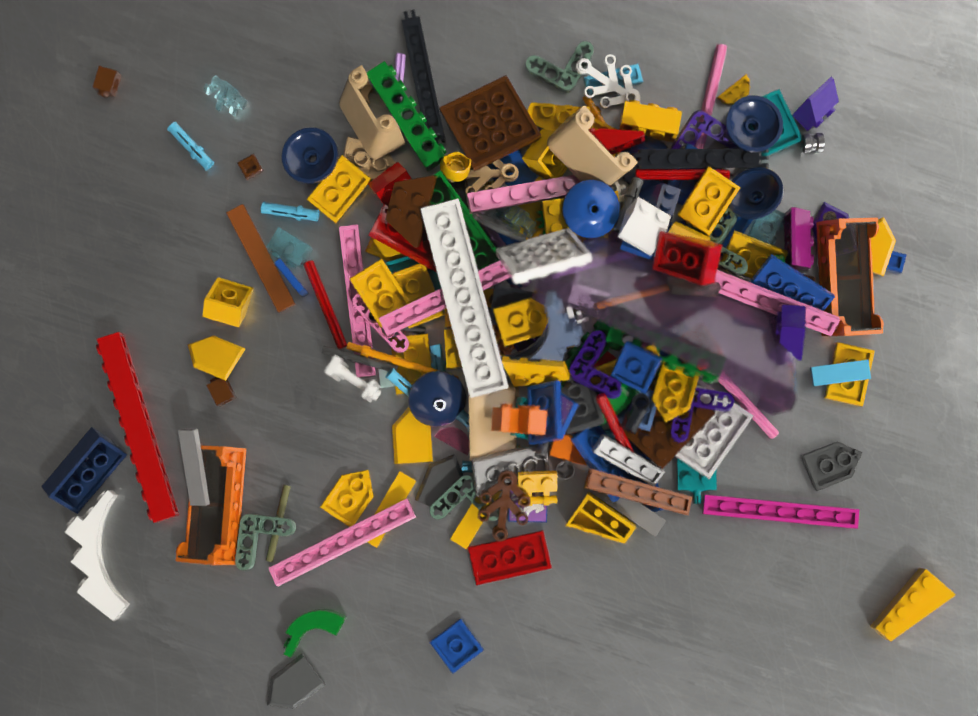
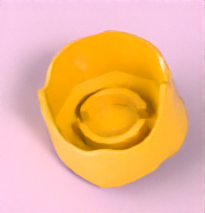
(455, 166)

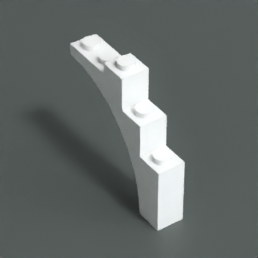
(89, 559)

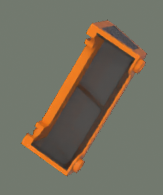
(848, 273)
(215, 528)

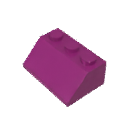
(798, 238)

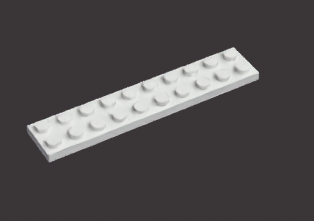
(464, 298)

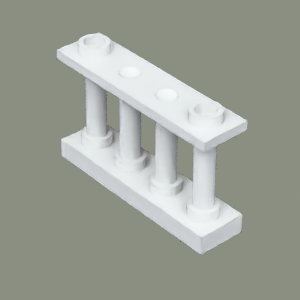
(339, 370)

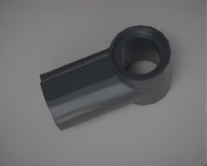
(634, 414)

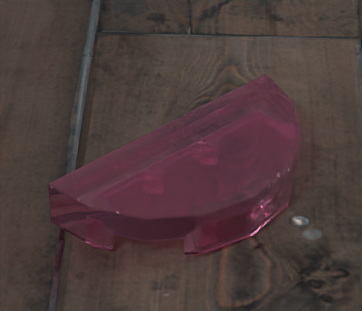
(455, 438)

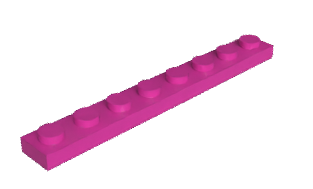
(781, 511)

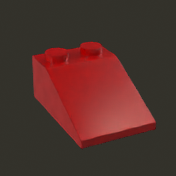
(617, 140)
(687, 257)

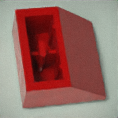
(383, 184)

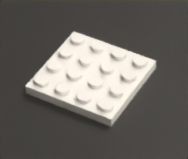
(543, 255)
(716, 438)

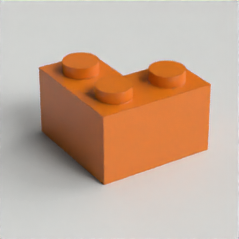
(521, 420)
(566, 450)

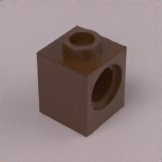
(106, 82)
(221, 391)

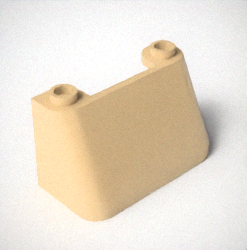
(377, 135)
(584, 153)
(482, 439)

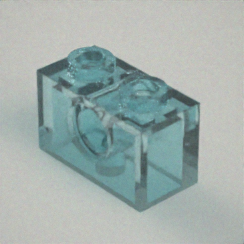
(774, 220)
(281, 240)

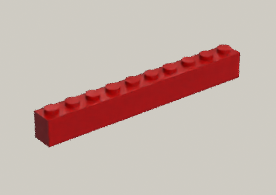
(138, 427)

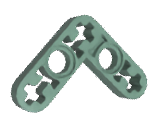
(566, 74)
(727, 265)
(469, 493)
(258, 527)

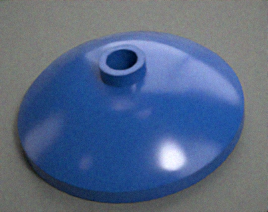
(578, 206)

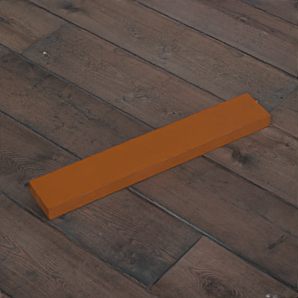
(260, 258)
(638, 492)

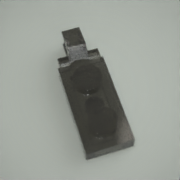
(680, 286)

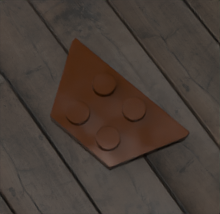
(406, 204)

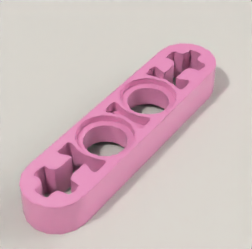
(376, 327)

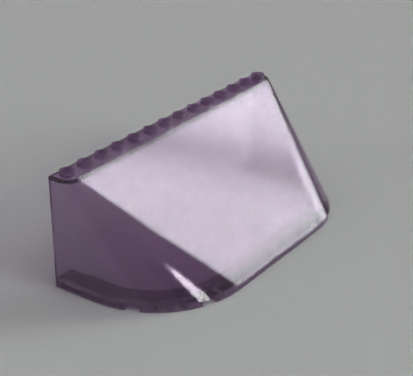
(702, 330)

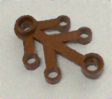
(504, 503)

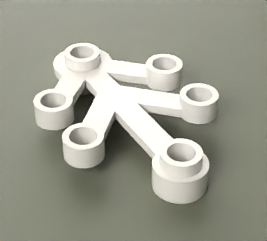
(610, 84)

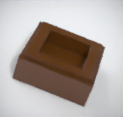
(250, 166)

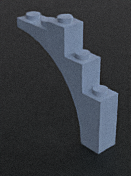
(558, 335)

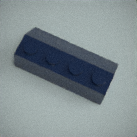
(83, 470)

